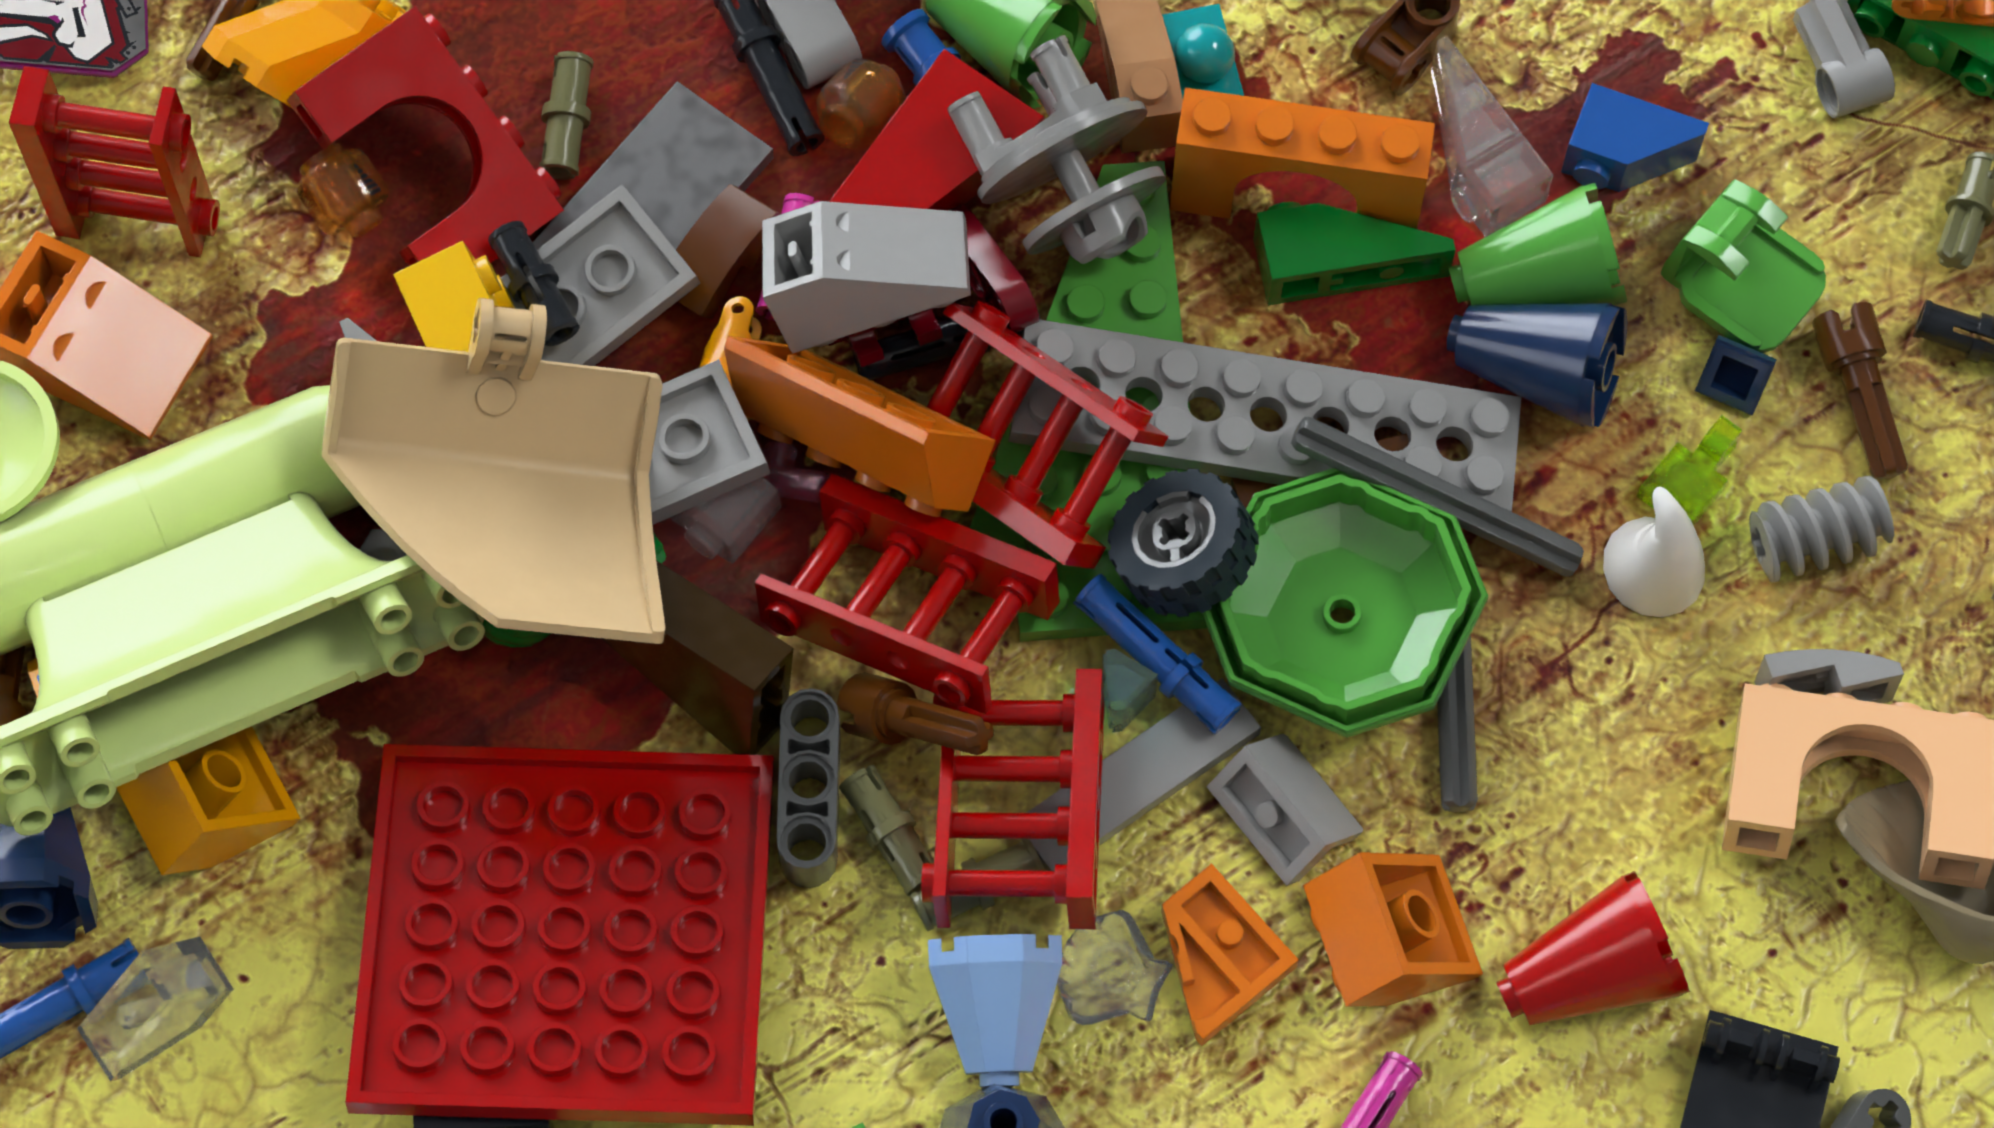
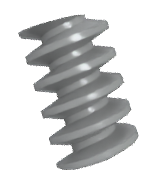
(1820, 524)

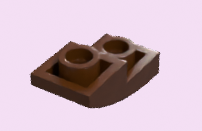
(720, 243)

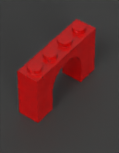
(413, 66)

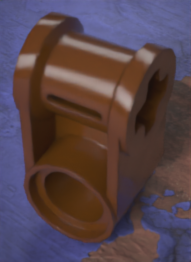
(1404, 42)

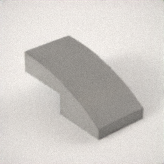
(1833, 671)

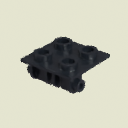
(1758, 1077)

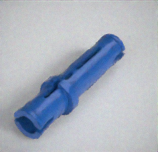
(1148, 645)
(63, 999)

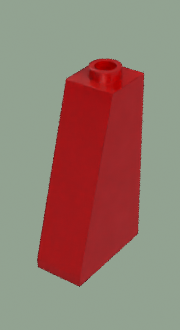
(920, 153)

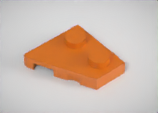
(1221, 952)

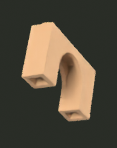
(1942, 754)

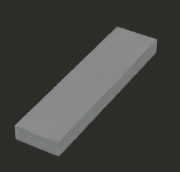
(1152, 771)

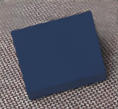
(1735, 375)

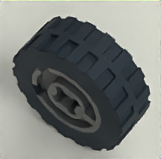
(1177, 571)

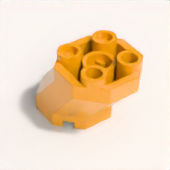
(296, 39)

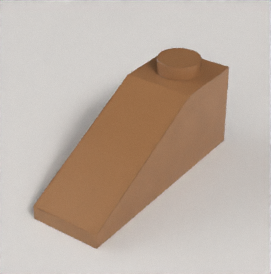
(1141, 68)

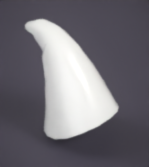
(1656, 561)

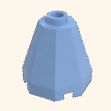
(996, 1000)

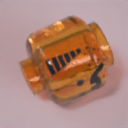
(859, 103)
(343, 191)

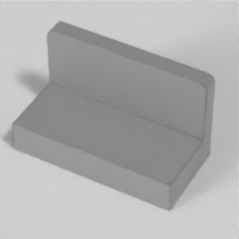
(1283, 806)

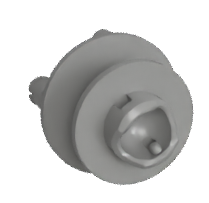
(1078, 128)

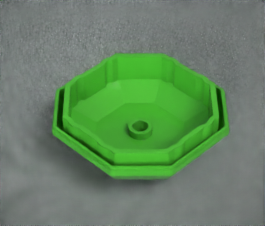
(1358, 549)

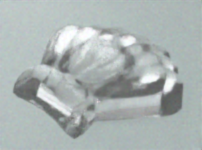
(1110, 972)

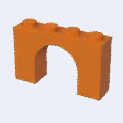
(1237, 136)

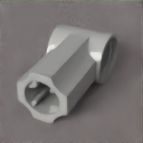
(1847, 70)

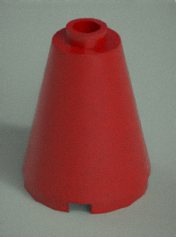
(1595, 960)

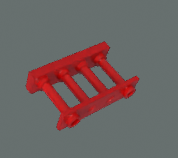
(71, 183)
(1017, 499)
(908, 539)
(1072, 825)

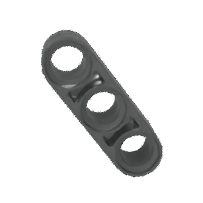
(802, 759)

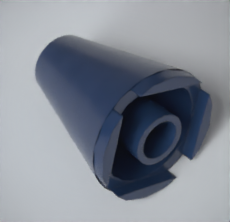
(1545, 353)

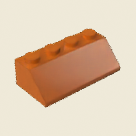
(858, 424)

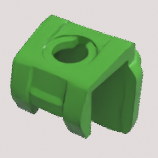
(1745, 270)

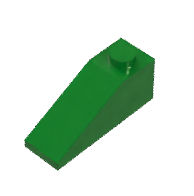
(1335, 251)

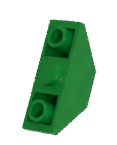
(1951, 47)

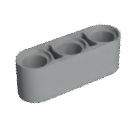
(812, 37)

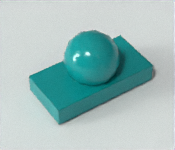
(1203, 50)

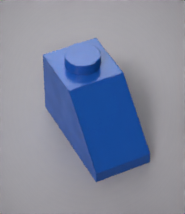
(1629, 141)

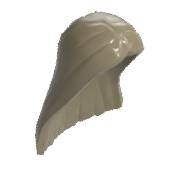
(1888, 836)

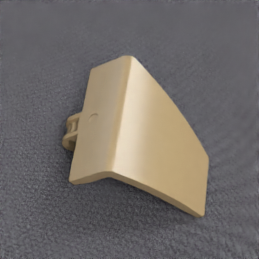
(507, 473)

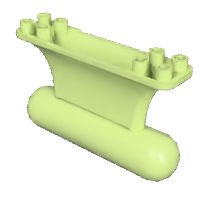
(196, 606)

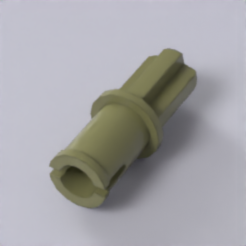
(1968, 212)

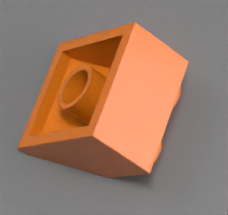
(1391, 928)

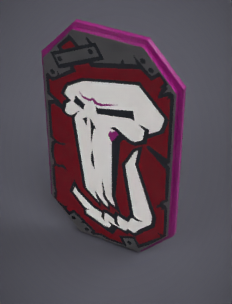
(73, 35)

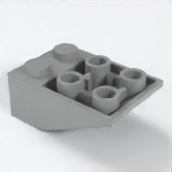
(859, 267)

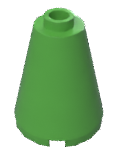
(1007, 31)
(1544, 258)

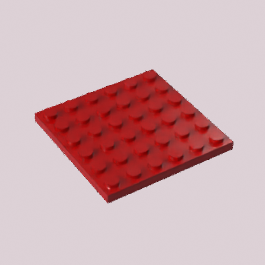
(564, 936)

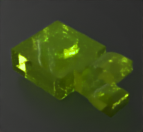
(1693, 476)

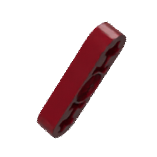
(995, 277)

